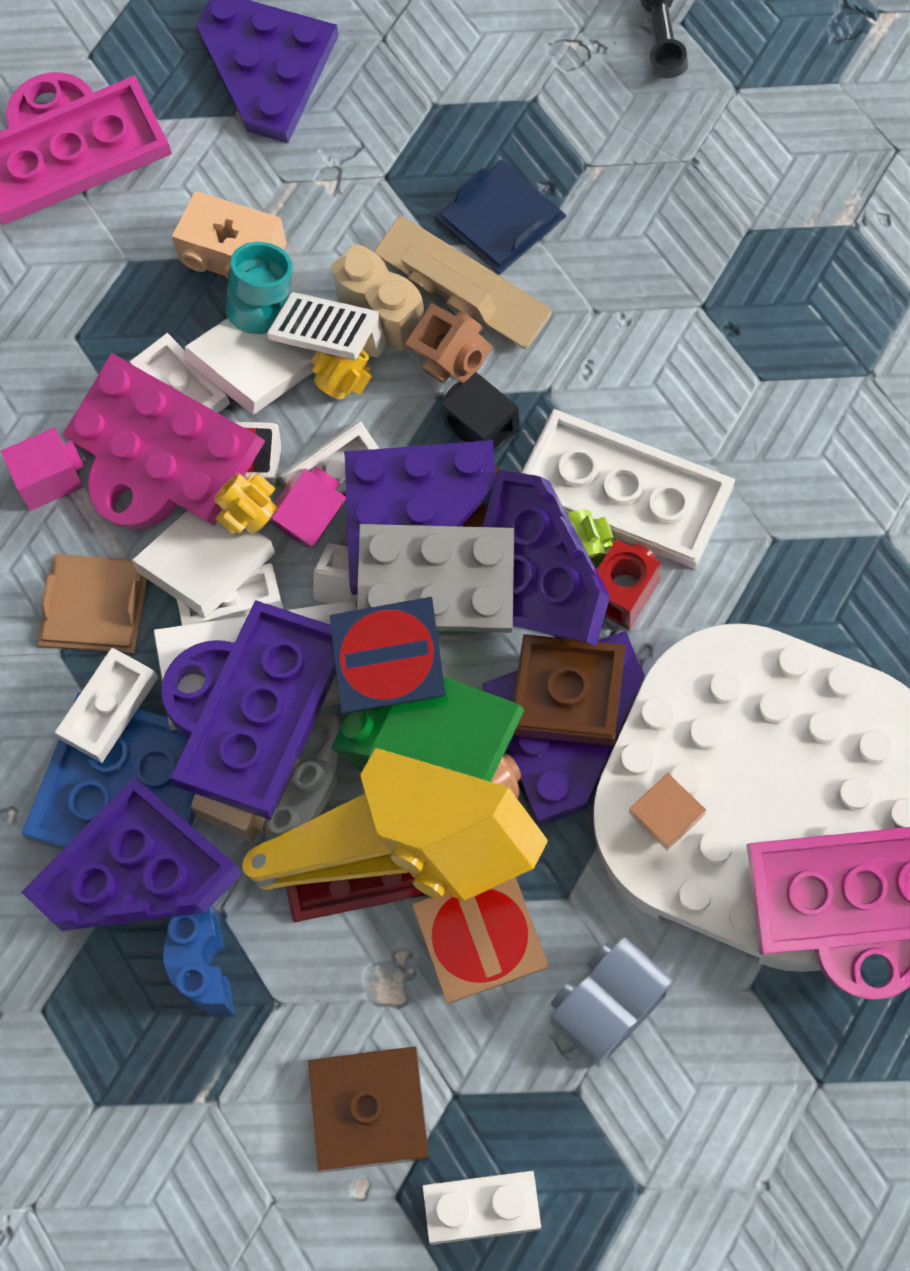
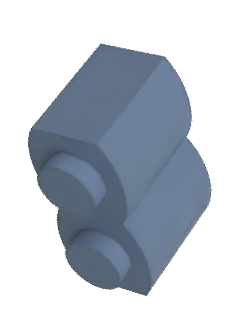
(610, 1001)

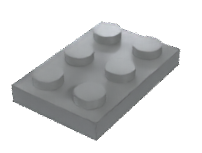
(460, 567)

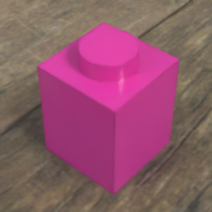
(43, 468)
(307, 505)

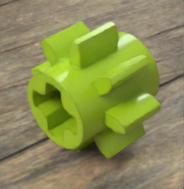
(593, 534)

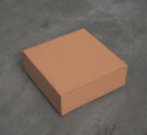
(667, 811)

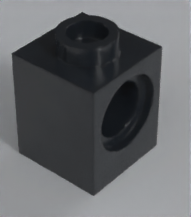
(480, 412)

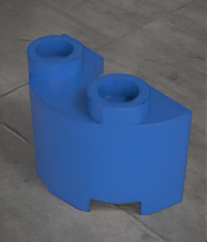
(188, 959)

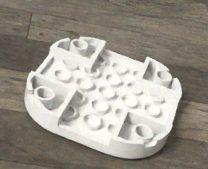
(772, 748)

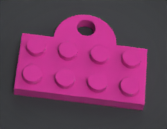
(72, 140)
(155, 446)
(841, 899)

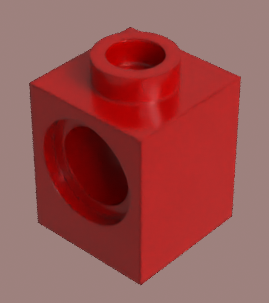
(632, 560)

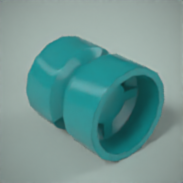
(257, 286)

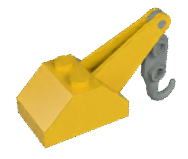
(414, 818)

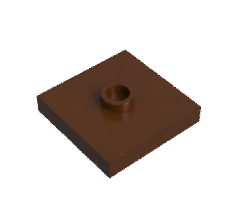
(569, 689)
(368, 1109)

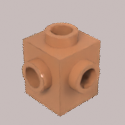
(449, 344)

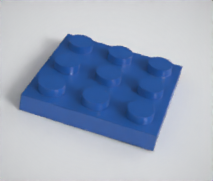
(80, 786)

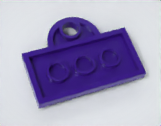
(252, 708)

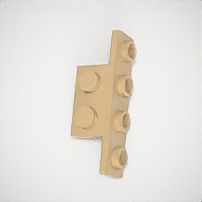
(462, 282)

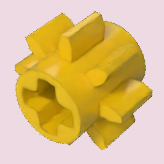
(341, 375)
(245, 503)

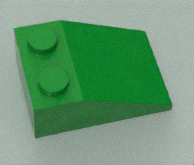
(456, 732)

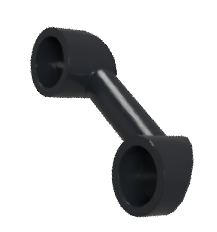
(668, 55)

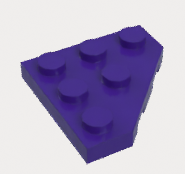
(266, 61)
(415, 488)
(553, 575)
(564, 774)
(132, 867)

